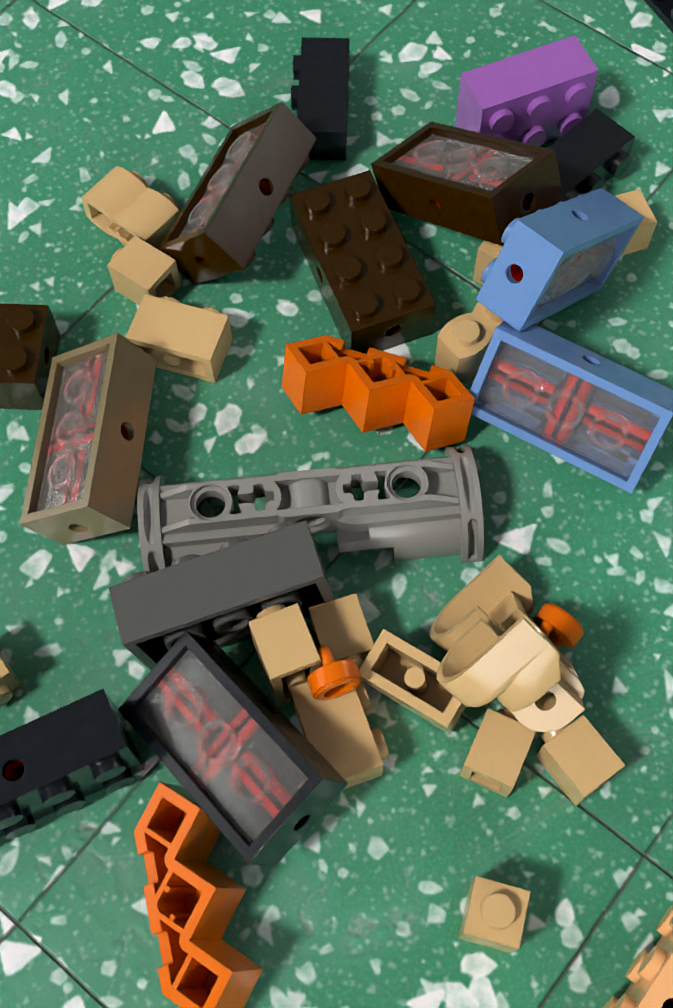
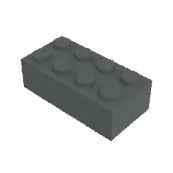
(220, 591)

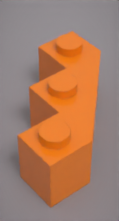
(377, 390)
(191, 904)

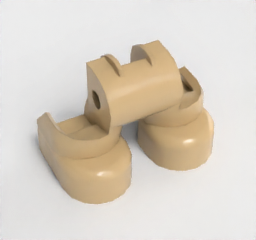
(503, 654)

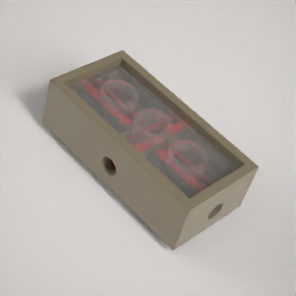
(90, 441)

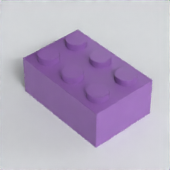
(529, 94)

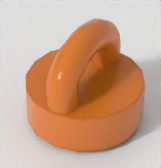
(558, 625)
(333, 678)

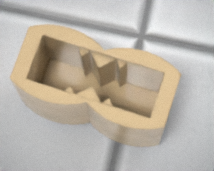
(128, 208)
(465, 342)

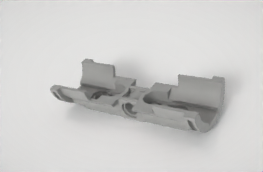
(435, 522)

